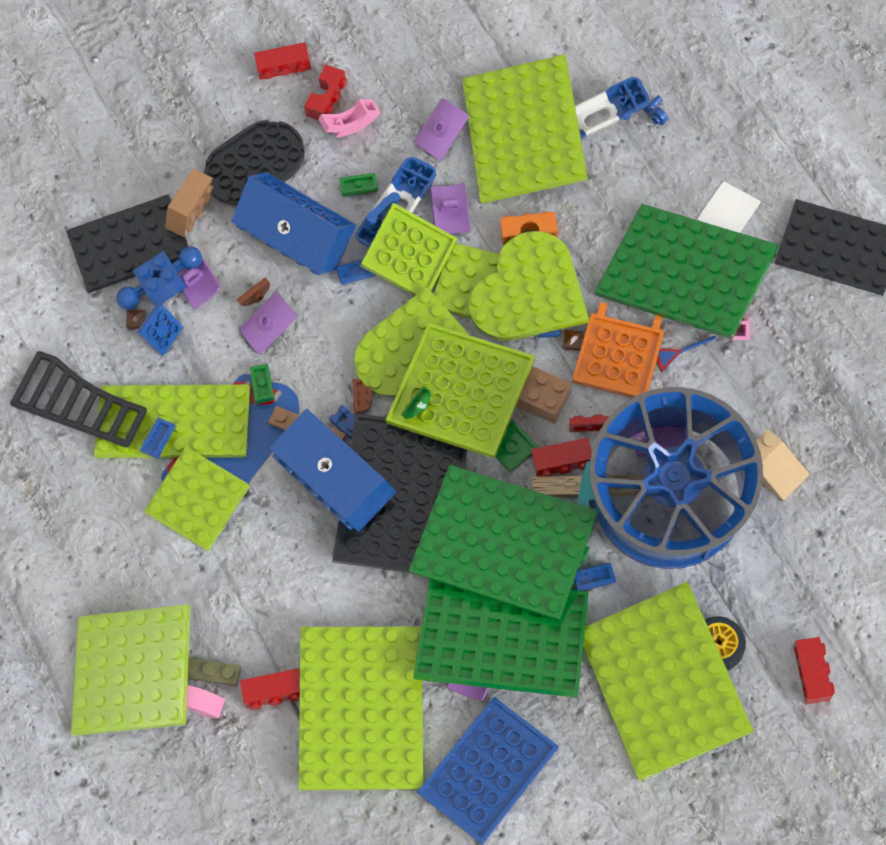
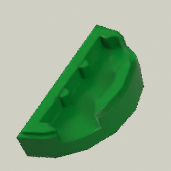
(418, 403)

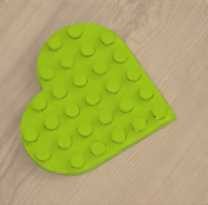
(531, 290)
(390, 346)

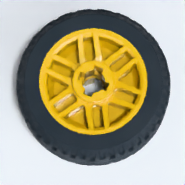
(729, 637)

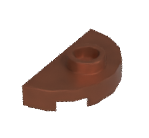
(255, 293)
(362, 396)

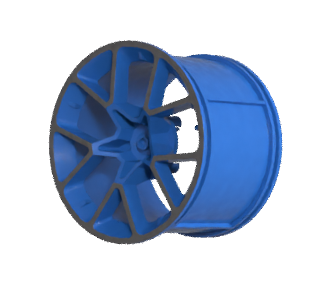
(675, 473)

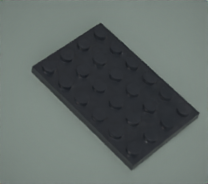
(123, 241)
(835, 247)

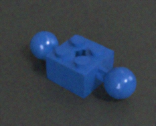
(159, 278)

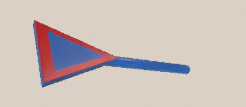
(666, 356)

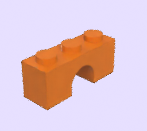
(515, 225)

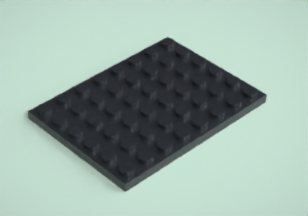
(415, 470)

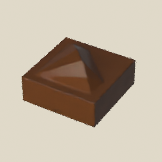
(135, 318)
(572, 340)

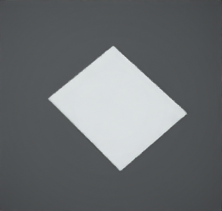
(729, 208)

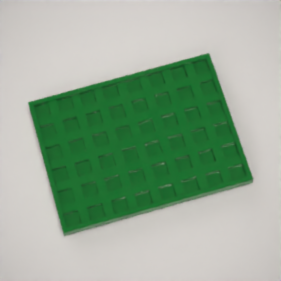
(687, 270)
(504, 542)
(499, 645)

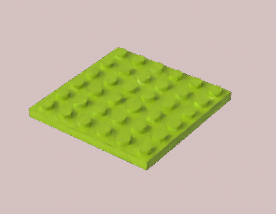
(470, 386)
(131, 670)

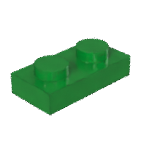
(358, 184)
(262, 383)

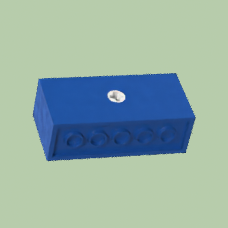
(293, 223)
(331, 471)

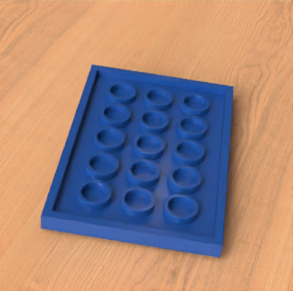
(488, 770)

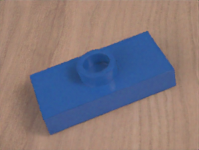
(352, 272)
(158, 438)
(594, 577)

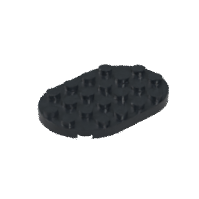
(253, 151)

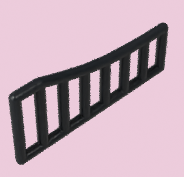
(95, 391)

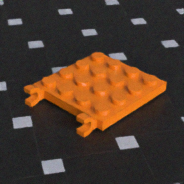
(618, 354)

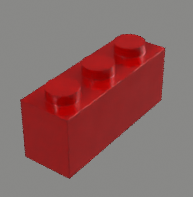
(282, 61)
(561, 457)
(813, 670)
(271, 689)

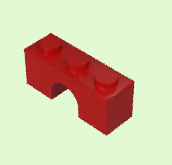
(333, 81)

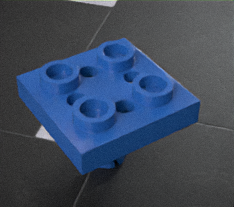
(155, 326)

